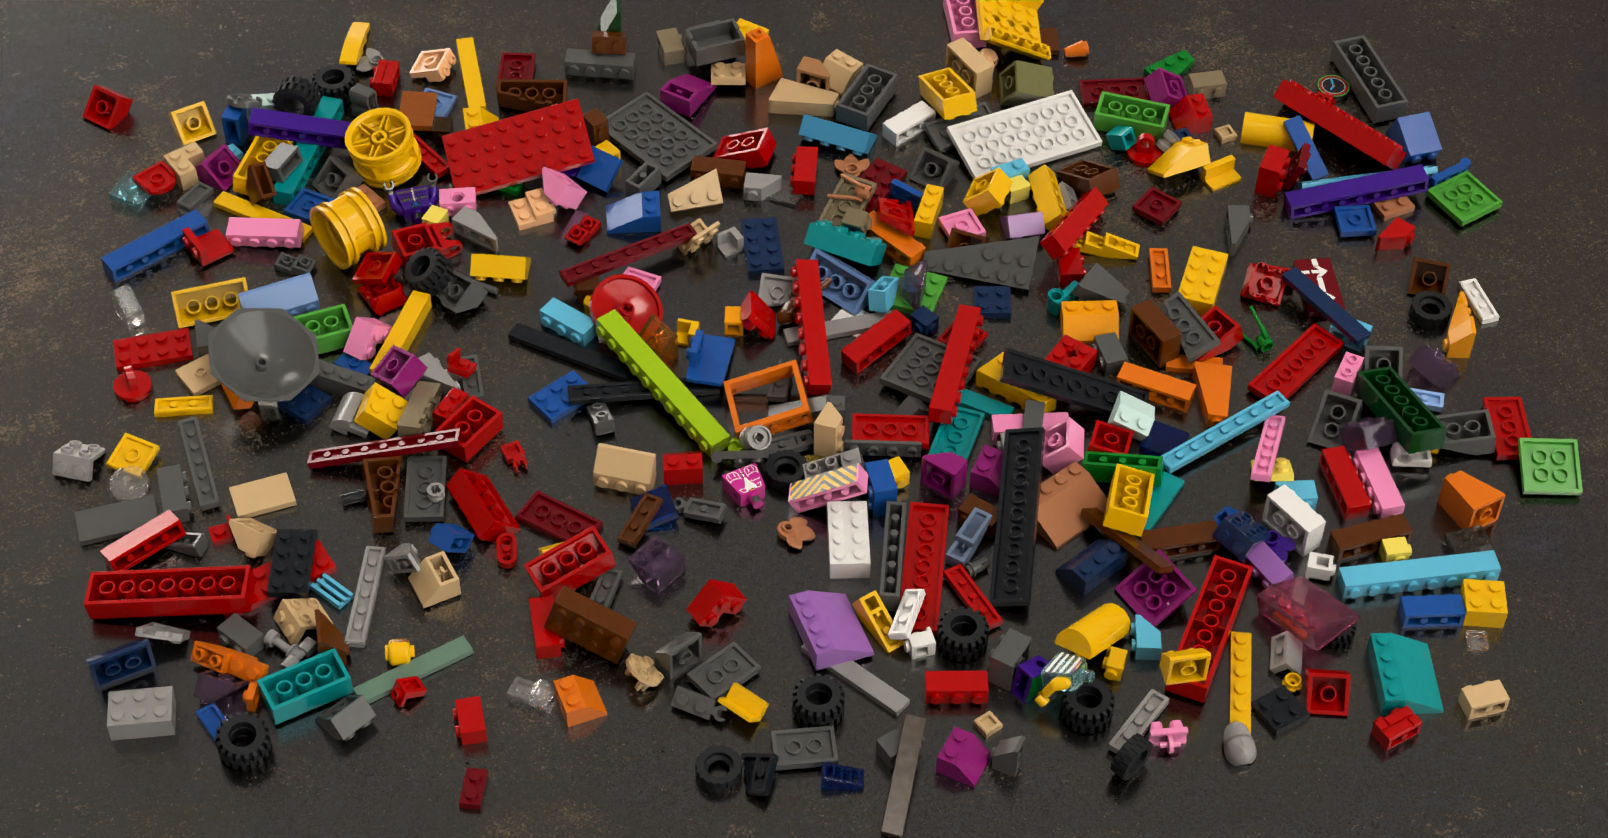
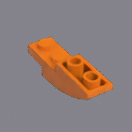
(228, 661)

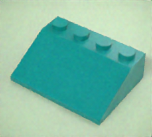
(1403, 674)

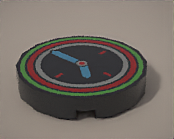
(1334, 84)

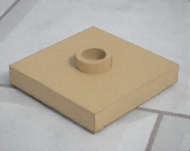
(197, 376)

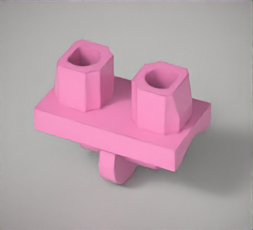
(1168, 737)

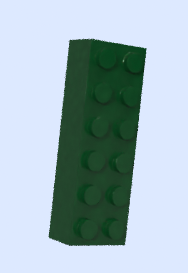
(1392, 398)

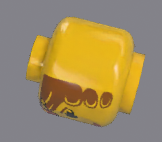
(399, 652)

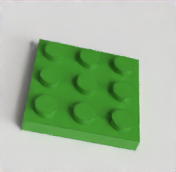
(1464, 198)
(934, 288)
(1550, 466)

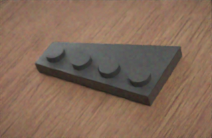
(1196, 335)

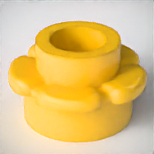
(1292, 678)

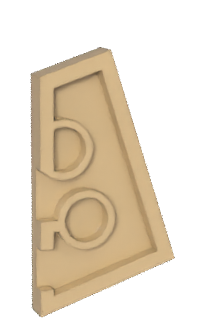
(697, 194)

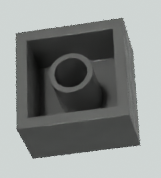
(1011, 651)

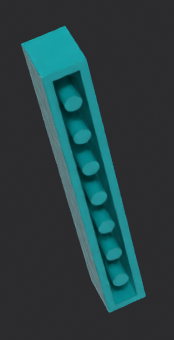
(328, 108)

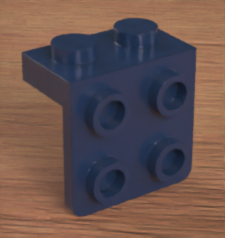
(1240, 534)

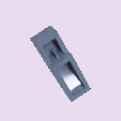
(968, 537)

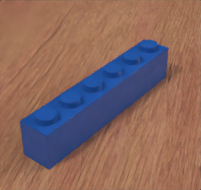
(152, 246)

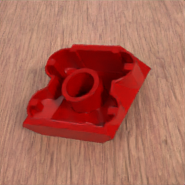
(1263, 284)
(384, 296)
(758, 316)

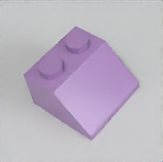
(1023, 225)

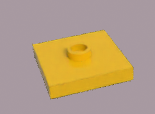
(133, 452)

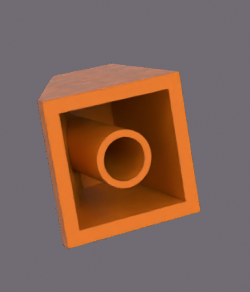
(1470, 500)

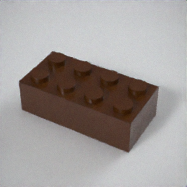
(590, 625)

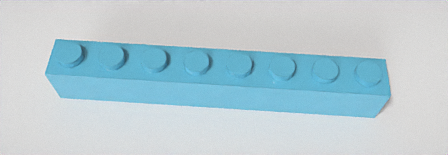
(1416, 574)

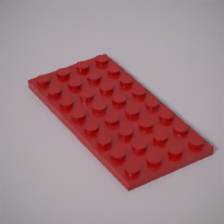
(519, 148)

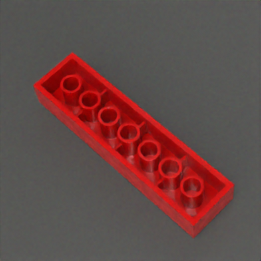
(1340, 123)
(170, 592)
(1213, 619)

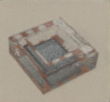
(1476, 640)

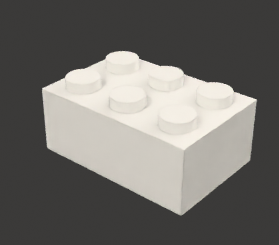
(1294, 519)

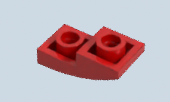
(583, 231)

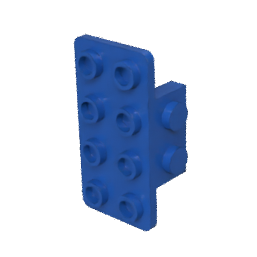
(708, 358)

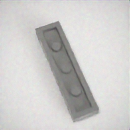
(1140, 719)

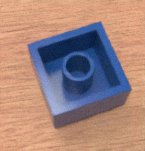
(880, 486)

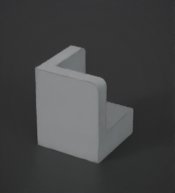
(729, 242)

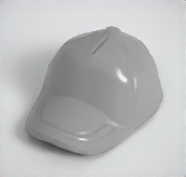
(1239, 744)

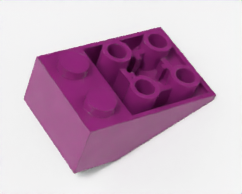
(685, 93)

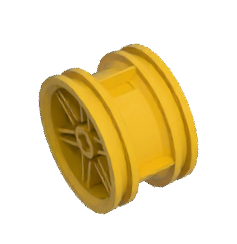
(383, 147)
(348, 227)

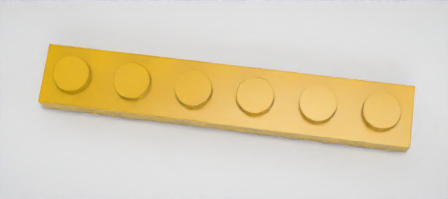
(1240, 678)

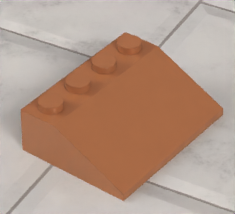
(1063, 501)

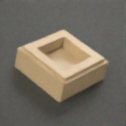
(1225, 134)
(987, 724)

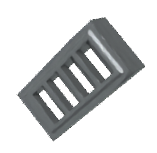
(194, 544)

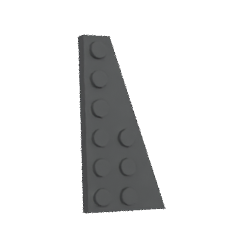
(996, 262)

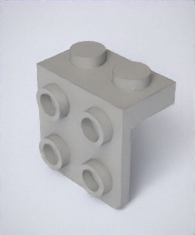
(76, 460)

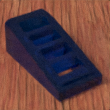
(836, 783)

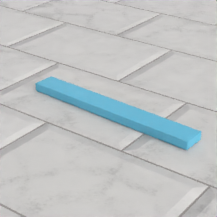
(1224, 431)

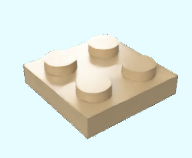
(728, 73)

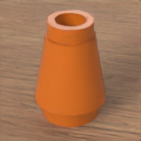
(1078, 49)

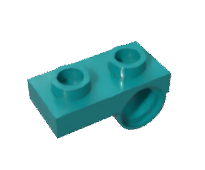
(1056, 295)

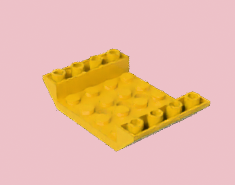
(1012, 26)

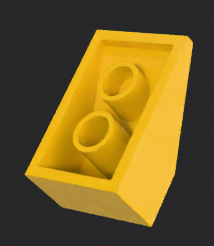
(1181, 157)

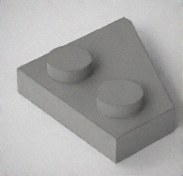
(163, 632)

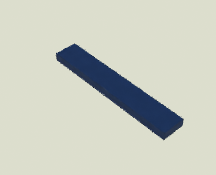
(1326, 306)

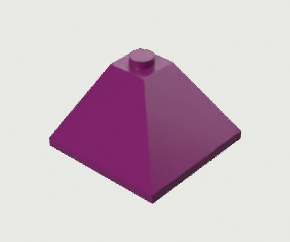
(1155, 594)

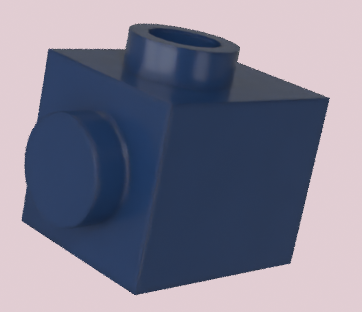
(924, 321)

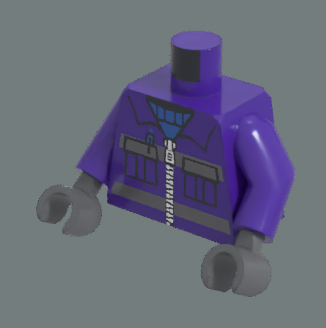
(413, 202)

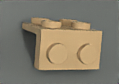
(704, 236)
(296, 616)

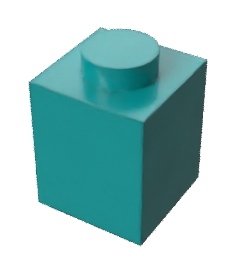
(1121, 138)

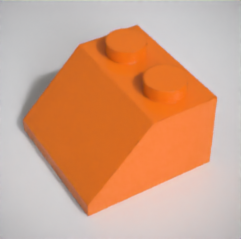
(578, 700)

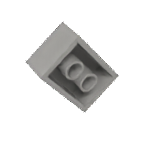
(141, 713)

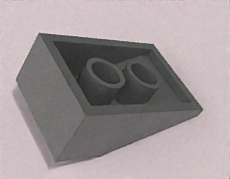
(1333, 414)
(1469, 432)

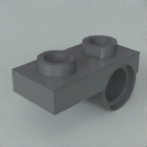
(601, 419)

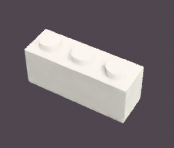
(907, 123)

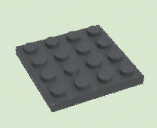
(918, 368)

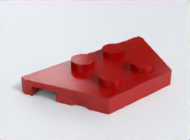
(896, 214)

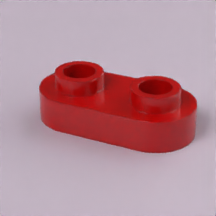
(505, 551)

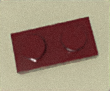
(473, 788)

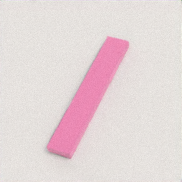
(1268, 448)

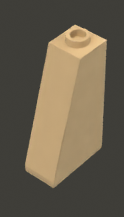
(802, 99)

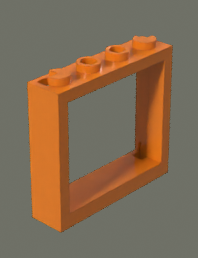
(777, 422)

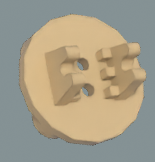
(644, 671)

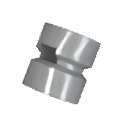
(751, 435)

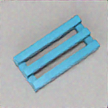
(324, 581)

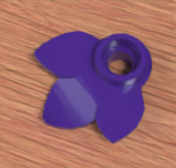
(1280, 545)

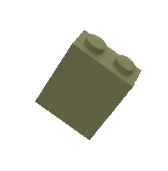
(1025, 83)

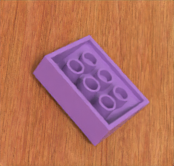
(828, 628)

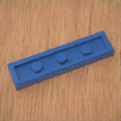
(1299, 135)

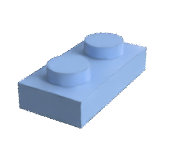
(1432, 400)

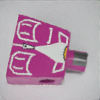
(745, 486)

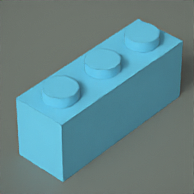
(567, 322)

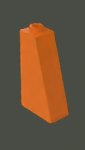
(761, 59)
(1213, 390)

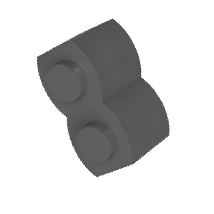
(362, 99)

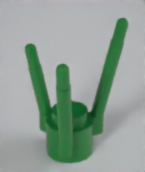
(1263, 340)

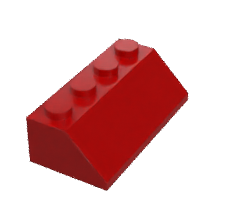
(481, 505)
(570, 563)

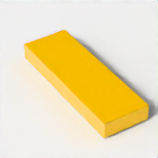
(184, 406)

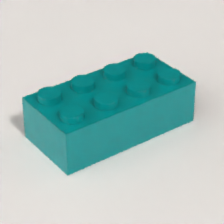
(845, 243)
(305, 686)

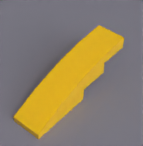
(354, 43)
(1108, 246)

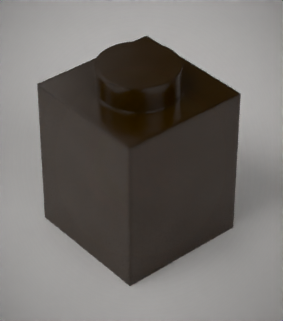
(441, 127)

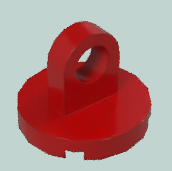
(1144, 151)
(132, 385)

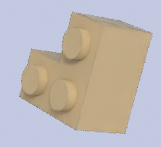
(183, 164)

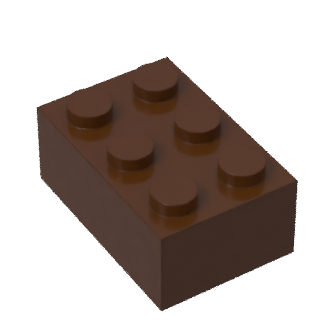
(1154, 333)

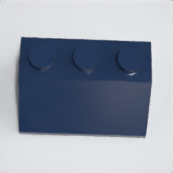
(1093, 565)
(121, 663)

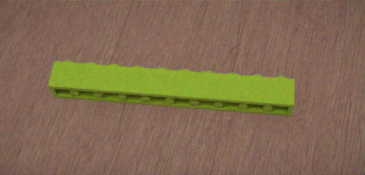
(662, 383)

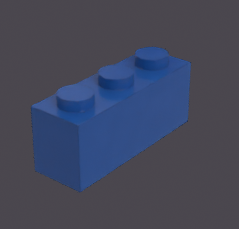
(1431, 611)

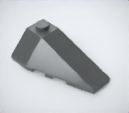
(461, 293)
(816, 405)

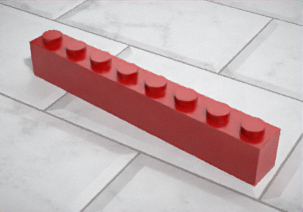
(811, 327)
(955, 364)

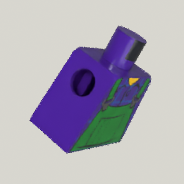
(1028, 679)

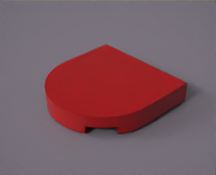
(156, 179)

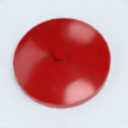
(629, 297)

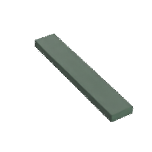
(420, 666)

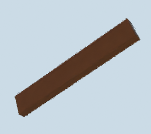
(1129, 542)

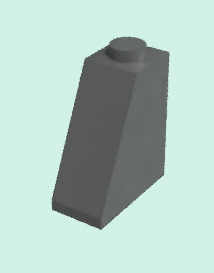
(1100, 285)

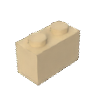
(1483, 699)

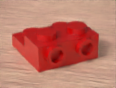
(377, 267)

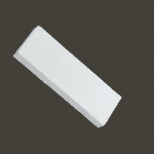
(1478, 301)
(906, 614)

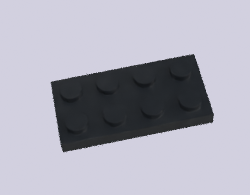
(292, 563)

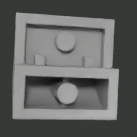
(345, 414)

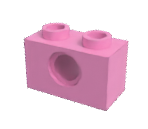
(456, 198)
(1346, 375)

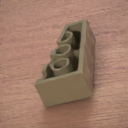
(418, 411)

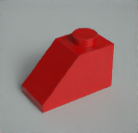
(1396, 235)

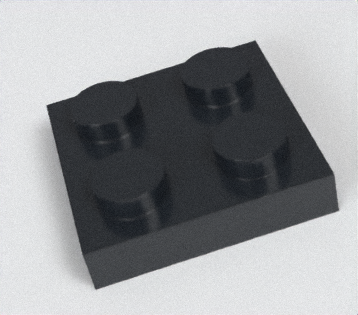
(1280, 710)

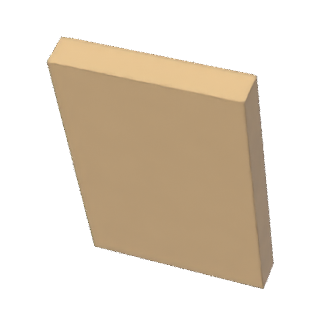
(262, 496)

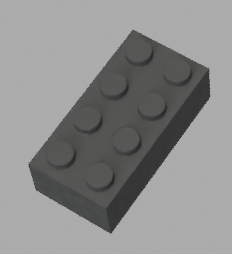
(866, 97)

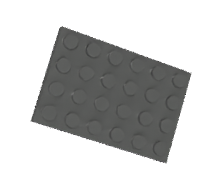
(658, 135)

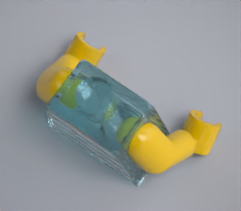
(1063, 673)

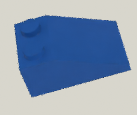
(635, 214)

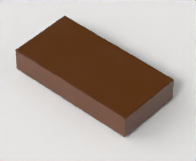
(1050, 37)

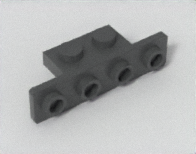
(885, 448)

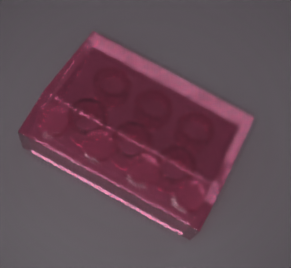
(1305, 611)

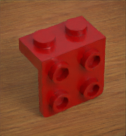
(208, 246)

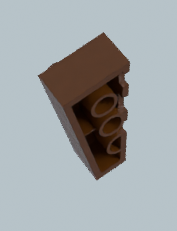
(531, 93)
(381, 487)

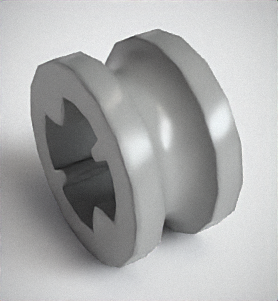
(435, 487)

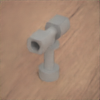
(293, 653)

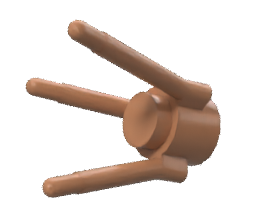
(862, 190)

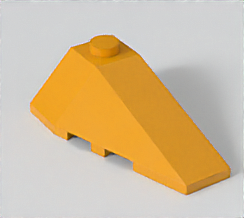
(1461, 331)

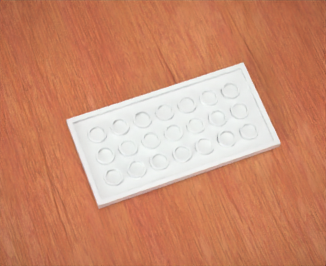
(1031, 131)

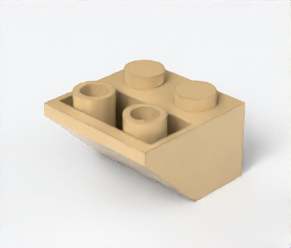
(435, 580)

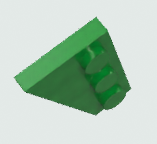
(1176, 63)

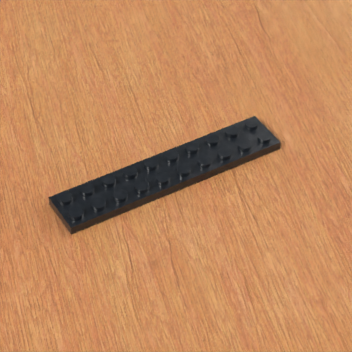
(1017, 517)

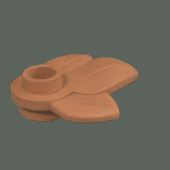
(852, 165)
(795, 532)

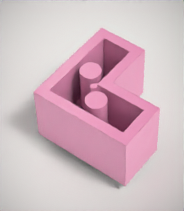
(365, 336)

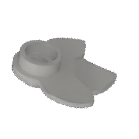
(368, 62)

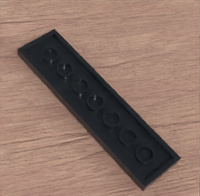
(1063, 382)

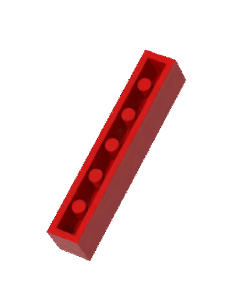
(1074, 224)

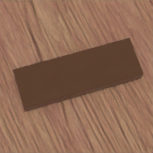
(640, 520)

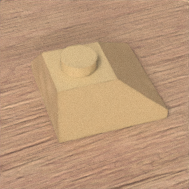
(252, 536)

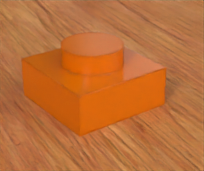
(251, 697)

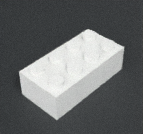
(848, 539)

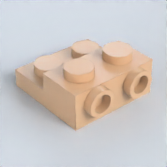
(433, 65)
(532, 209)

